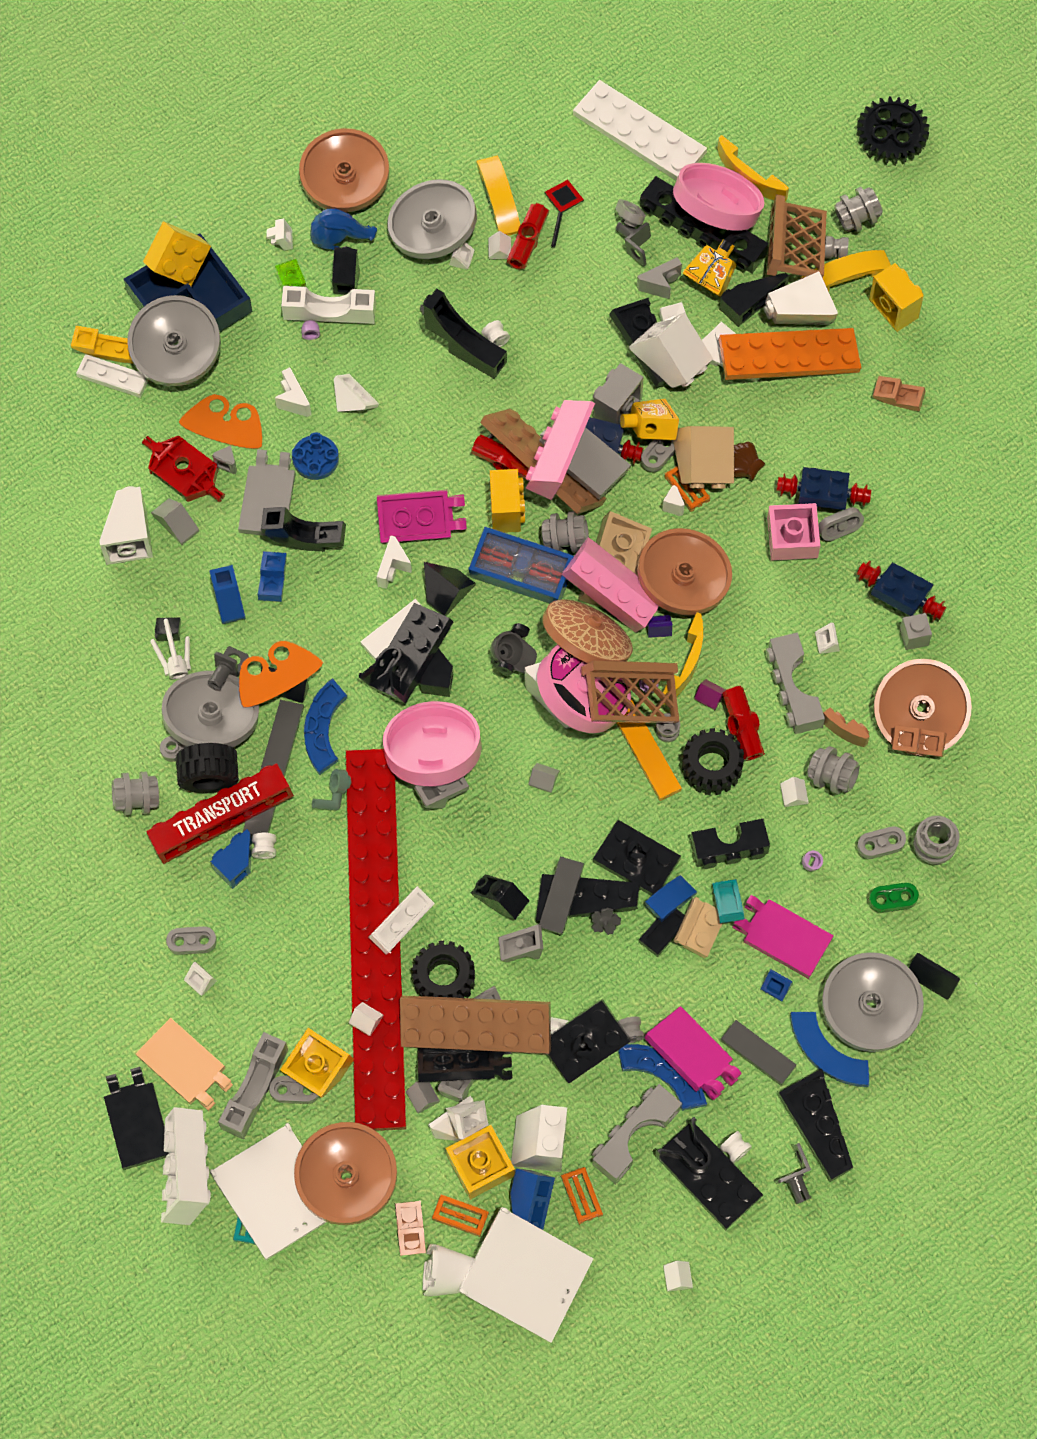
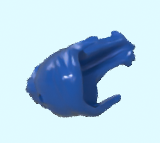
(334, 225)

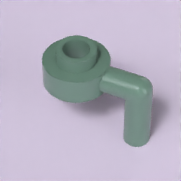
(339, 783)

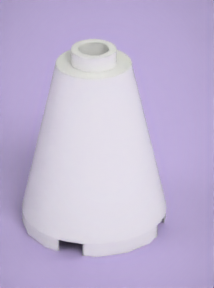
(444, 1271)

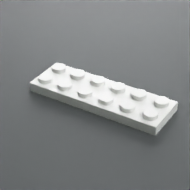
(638, 130)

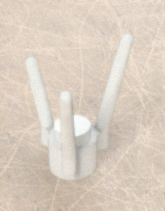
(176, 666)

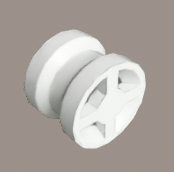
(495, 333)
(264, 845)
(735, 1147)

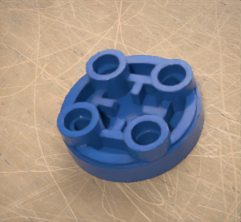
(315, 457)

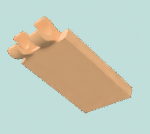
(184, 1064)

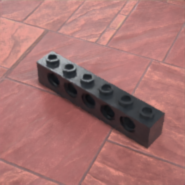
(662, 192)

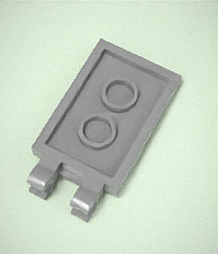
(595, 464)
(265, 488)

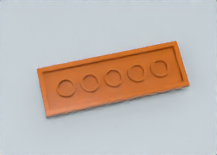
(789, 353)

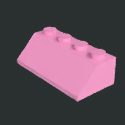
(559, 447)
(610, 585)

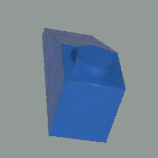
(531, 1196)

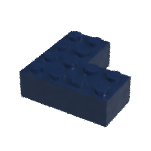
(212, 287)

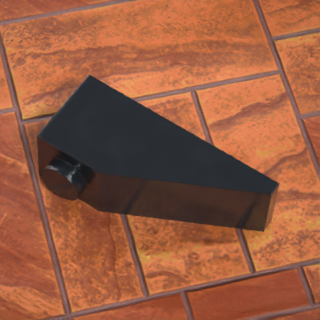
(749, 297)

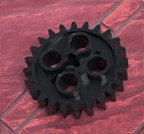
(892, 130)

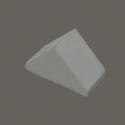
(175, 520)

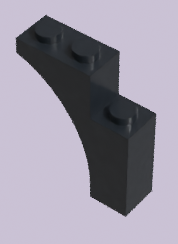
(462, 339)

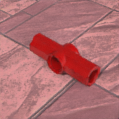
(524, 245)
(498, 455)
(743, 723)

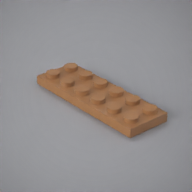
(523, 443)
(475, 1024)

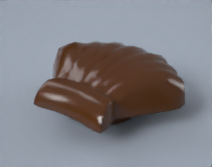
(746, 460)

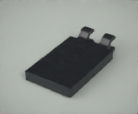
(458, 1064)
(135, 1120)

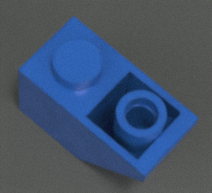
(227, 594)
(234, 861)

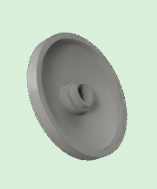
(432, 219)
(170, 322)
(202, 714)
(873, 980)

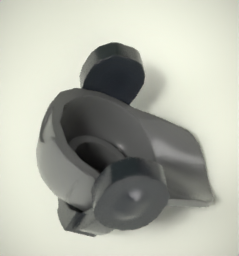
(511, 651)

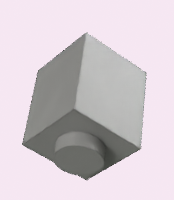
(915, 631)

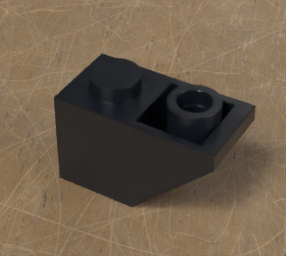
(345, 270)
(437, 676)
(500, 896)

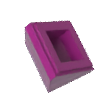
(709, 694)

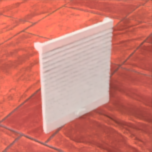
(264, 1192)
(525, 1275)

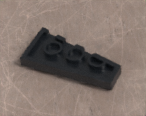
(633, 322)
(594, 896)
(816, 1119)

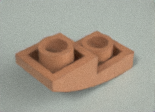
(851, 732)

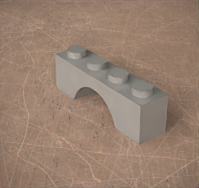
(803, 710)
(246, 1102)
(657, 1109)

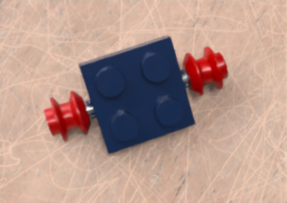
(612, 436)
(824, 488)
(902, 589)

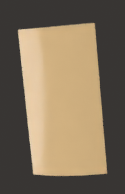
(622, 540)

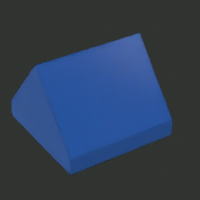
(776, 985)

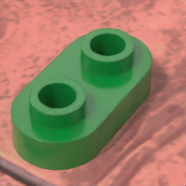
(892, 897)

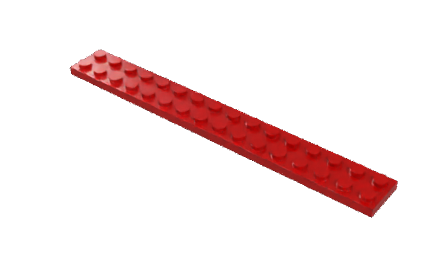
(375, 975)

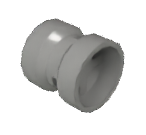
(836, 247)

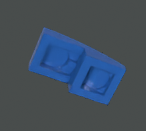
(272, 576)
(670, 897)

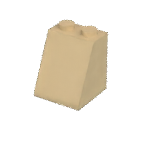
(705, 456)

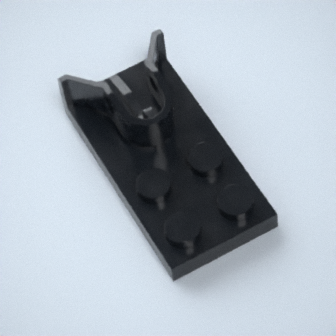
(408, 654)
(708, 1175)

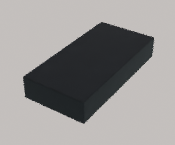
(662, 933)

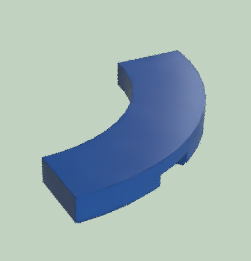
(318, 723)
(823, 1055)
(648, 1060)

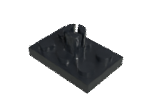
(636, 858)
(586, 1041)

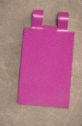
(418, 515)
(784, 936)
(693, 1053)

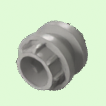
(858, 209)
(565, 532)
(834, 770)
(135, 793)
(938, 827)

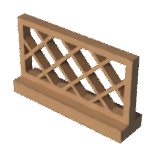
(779, 236)
(631, 671)

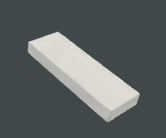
(112, 376)
(382, 636)
(401, 920)

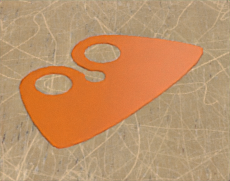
(233, 432)
(268, 684)

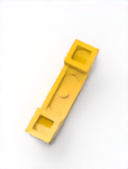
(769, 188)
(499, 195)
(854, 266)
(100, 345)
(695, 637)

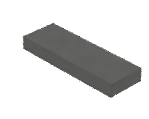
(561, 895)
(758, 1052)

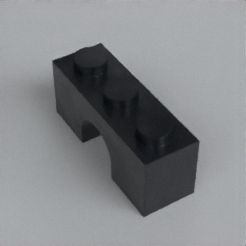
(710, 850)

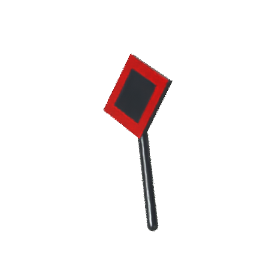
(563, 198)

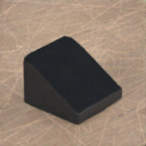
(175, 625)

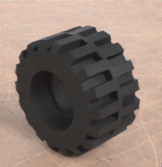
(712, 743)
(207, 767)
(441, 955)

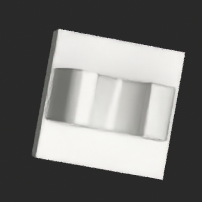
(281, 234)

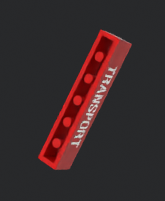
(219, 813)

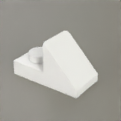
(293, 398)
(393, 559)

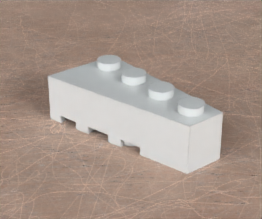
(185, 1166)

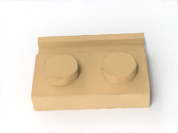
(699, 928)

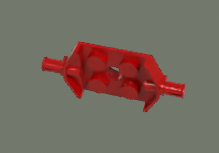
(191, 482)

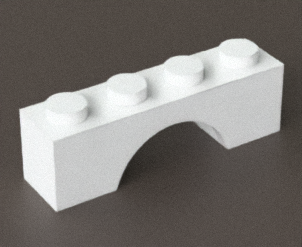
(304, 305)

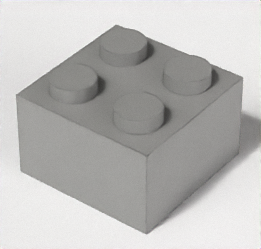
(617, 394)

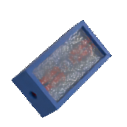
(520, 566)

